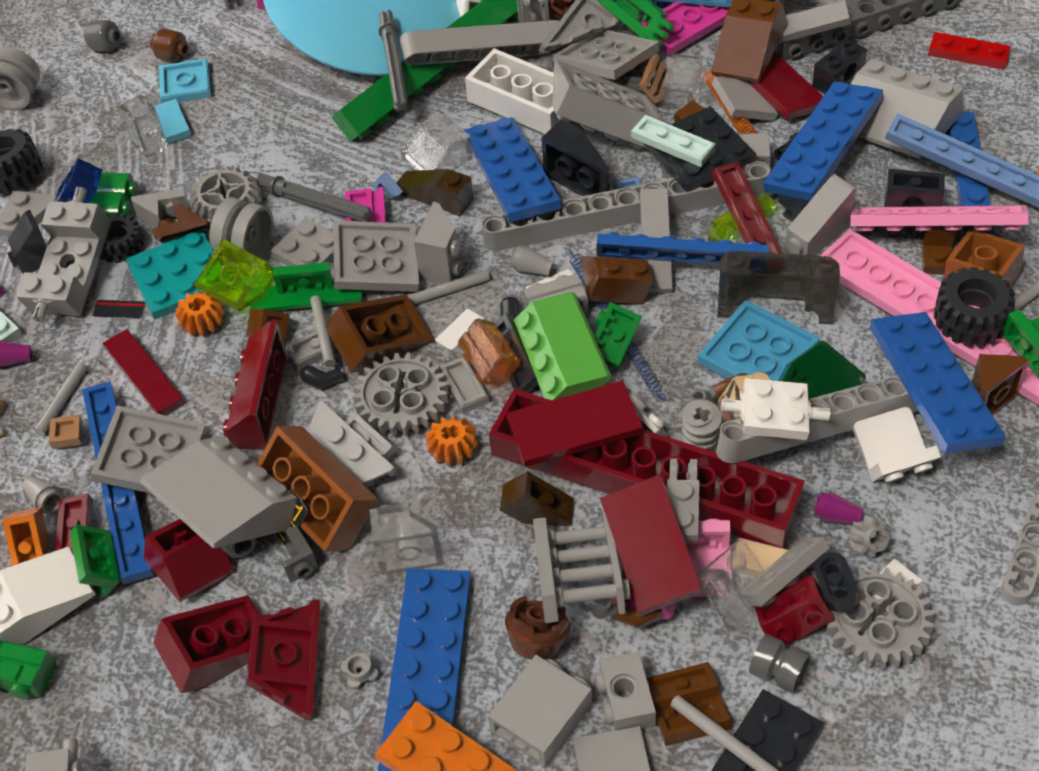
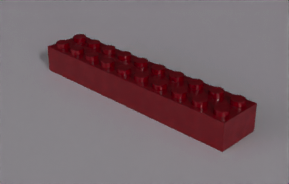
(750, 496)

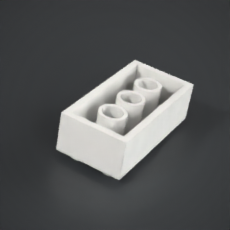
(513, 90)

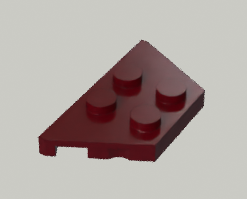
(285, 657)

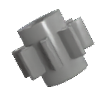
(869, 536)

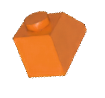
(26, 535)

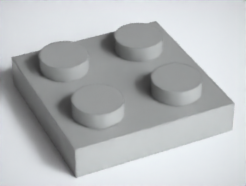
(305, 245)

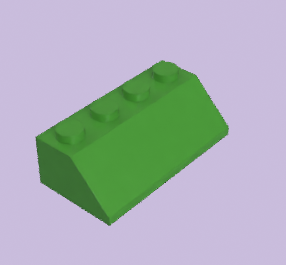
(561, 346)

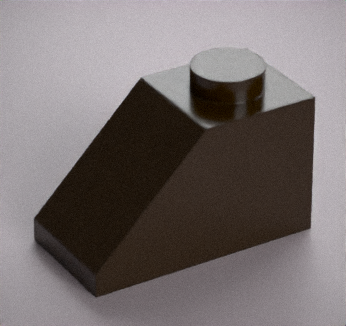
(533, 498)

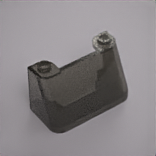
(779, 277)

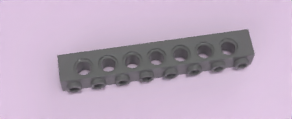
(865, 18)

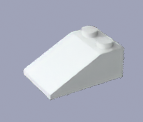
(39, 595)

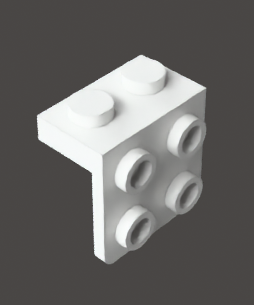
(893, 445)

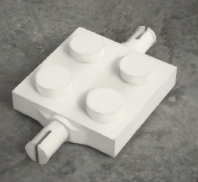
(775, 409)

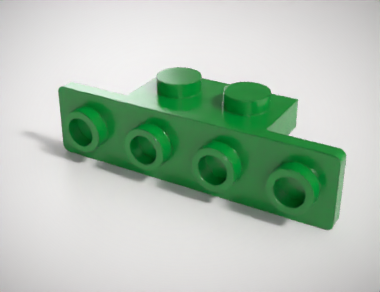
(301, 282)

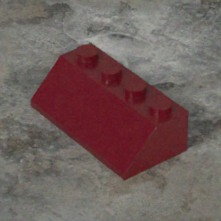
(256, 389)

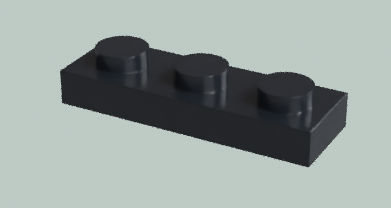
(523, 377)

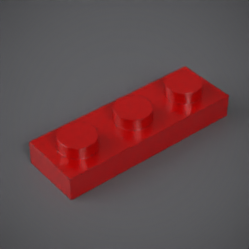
(969, 50)

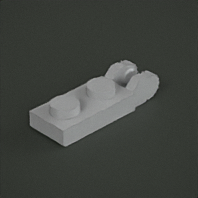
(685, 499)

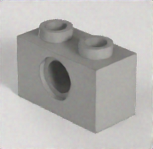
(625, 674)

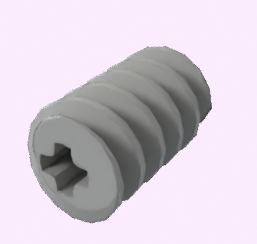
(701, 424)

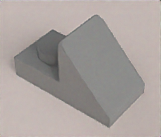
(157, 206)

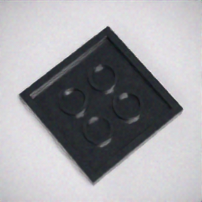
(728, 149)

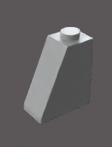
(822, 218)

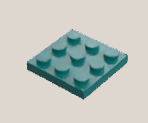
(170, 271)

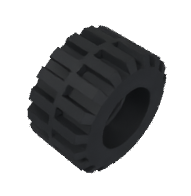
(18, 160)
(976, 289)

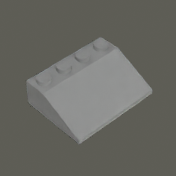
(911, 95)
(599, 103)
(221, 493)

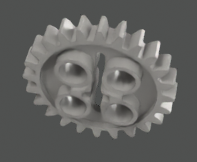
(420, 400)
(902, 635)

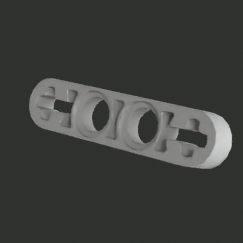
(1023, 548)

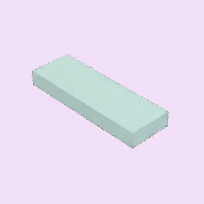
(673, 140)

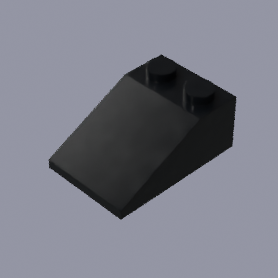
(573, 160)

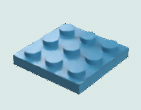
(754, 343)

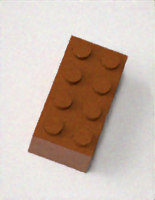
(332, 495)

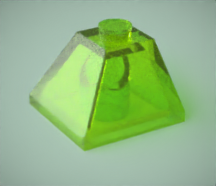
(235, 276)

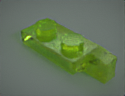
(724, 226)

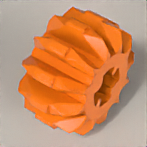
(199, 313)
(451, 440)

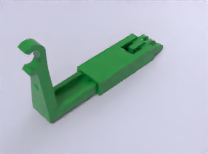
(630, 11)

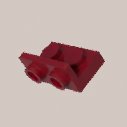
(795, 611)

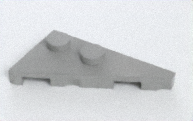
(579, 22)

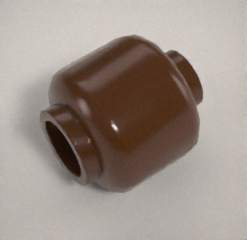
(169, 45)

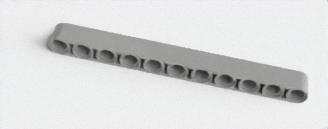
(606, 211)

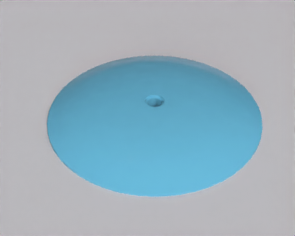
(347, 30)

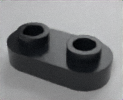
(836, 584)

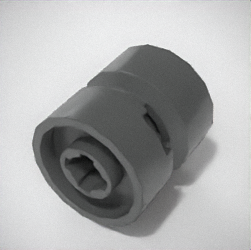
(777, 662)

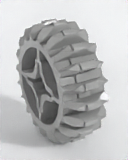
(219, 185)

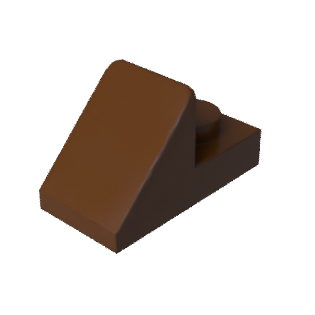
(186, 223)
(936, 248)

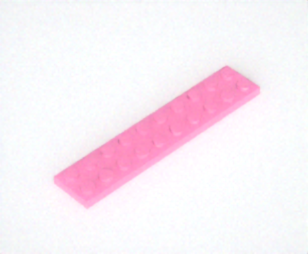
(907, 290)

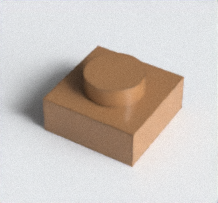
(65, 431)

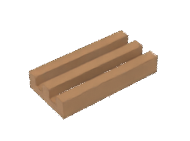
(656, 82)

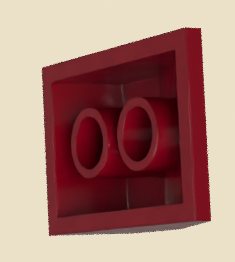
(206, 642)

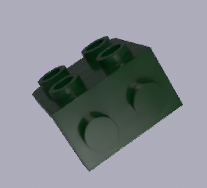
(822, 371)

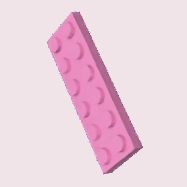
(948, 216)

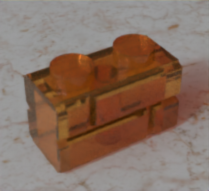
(488, 353)

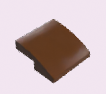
(697, 687)

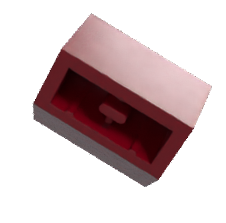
(184, 560)

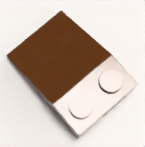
(749, 39)
(377, 329)

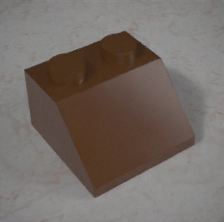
(616, 279)

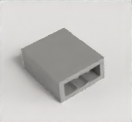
(541, 709)

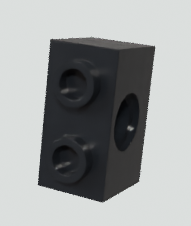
(839, 65)
(914, 188)

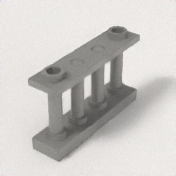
(552, 577)

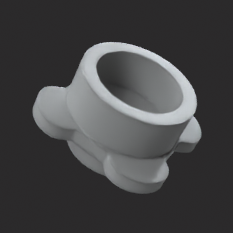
(357, 661)

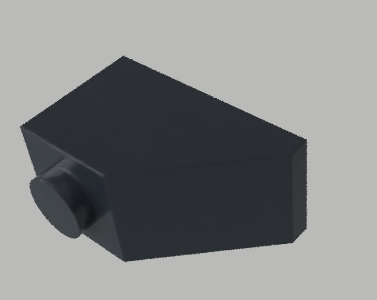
(27, 244)

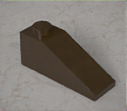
(442, 186)

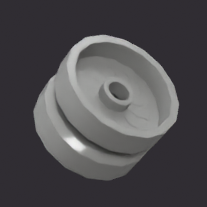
(17, 78)
(243, 225)

